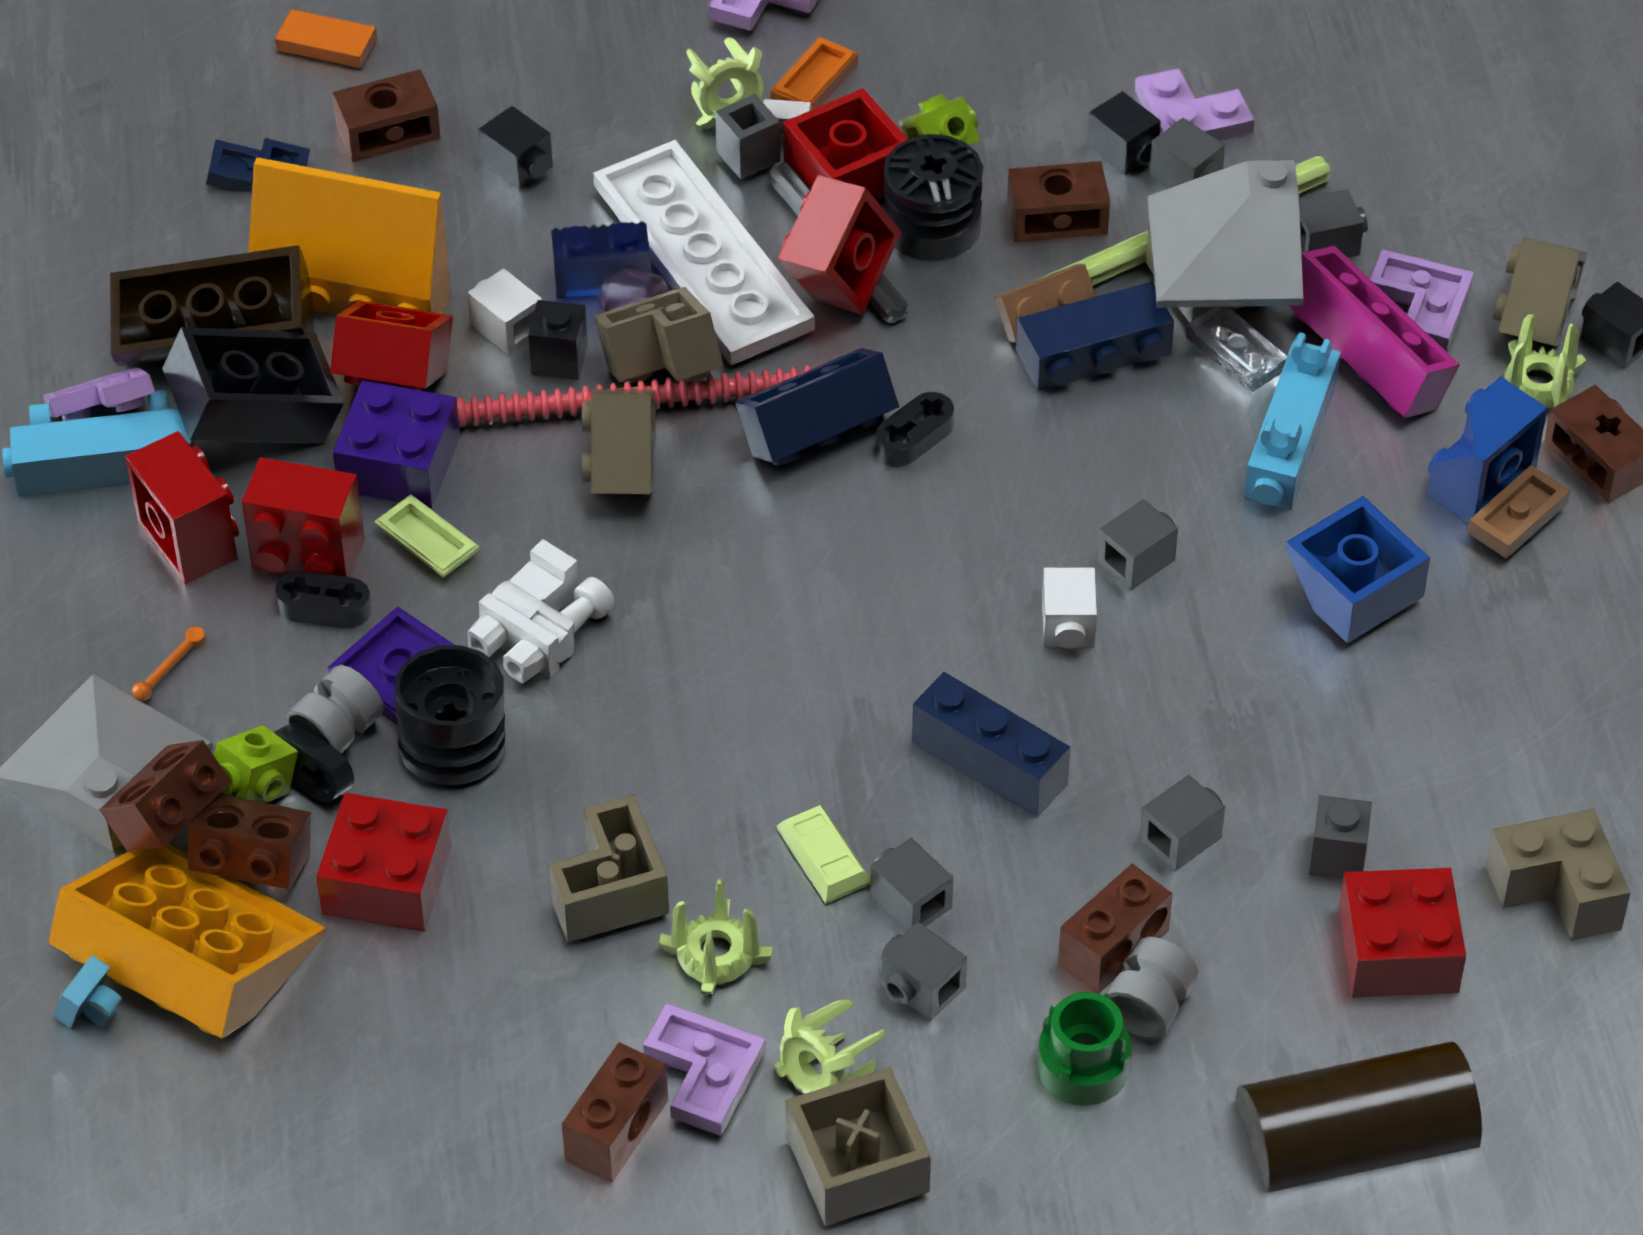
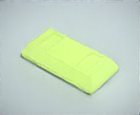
(427, 536)
(823, 854)

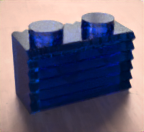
(589, 255)

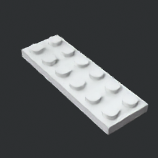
(706, 249)

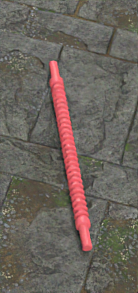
(573, 401)

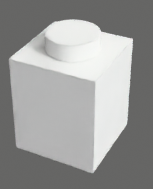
(502, 310)
(1069, 607)

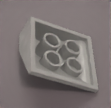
(1229, 238)
(89, 755)

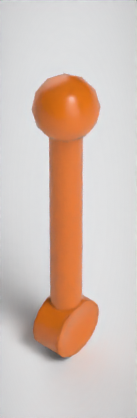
(194, 638)

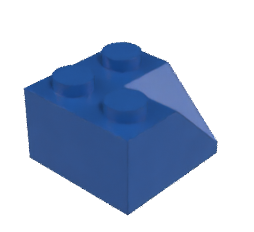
(1495, 448)
(1358, 568)

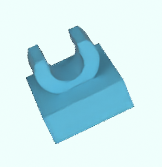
(88, 996)

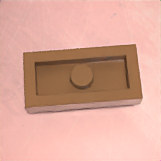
(1043, 294)
(1518, 511)

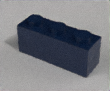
(1094, 336)
(817, 406)
(990, 744)

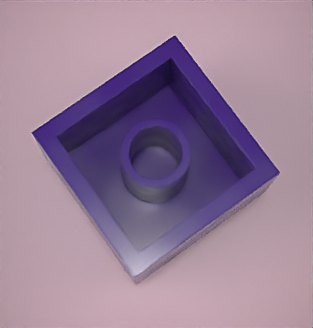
(398, 442)

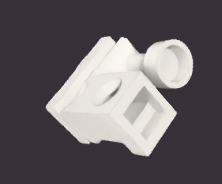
(526, 617)

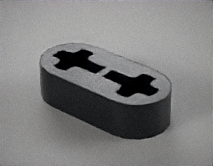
(920, 433)
(323, 599)
(318, 766)

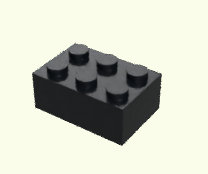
(252, 386)

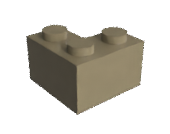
(1541, 285)
(659, 334)
(621, 441)
(1564, 861)
(617, 878)

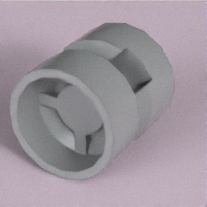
(338, 707)
(1152, 985)

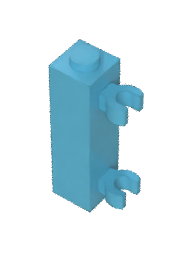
(1292, 423)
(84, 451)

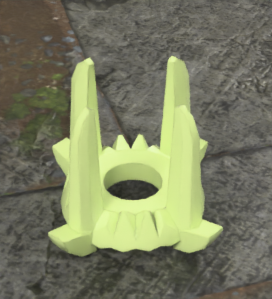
(740, 70)
(1561, 367)
(705, 966)
(805, 1043)

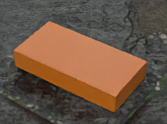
(326, 38)
(816, 73)

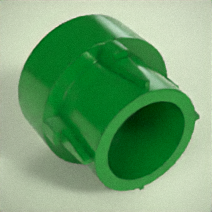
(1084, 1049)

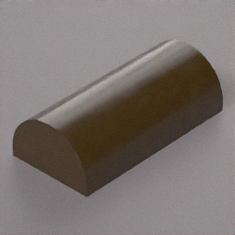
(223, 292)
(1361, 1115)

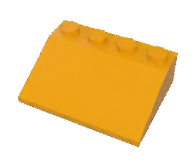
(355, 235)
(183, 936)

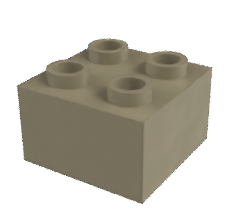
(858, 1146)

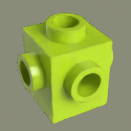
(943, 118)
(257, 764)

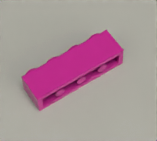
(1373, 333)

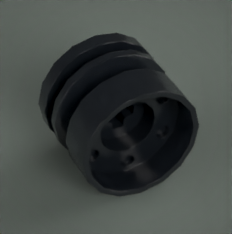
(934, 196)
(450, 714)

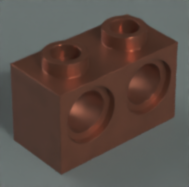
(165, 795)
(250, 841)
(1110, 925)

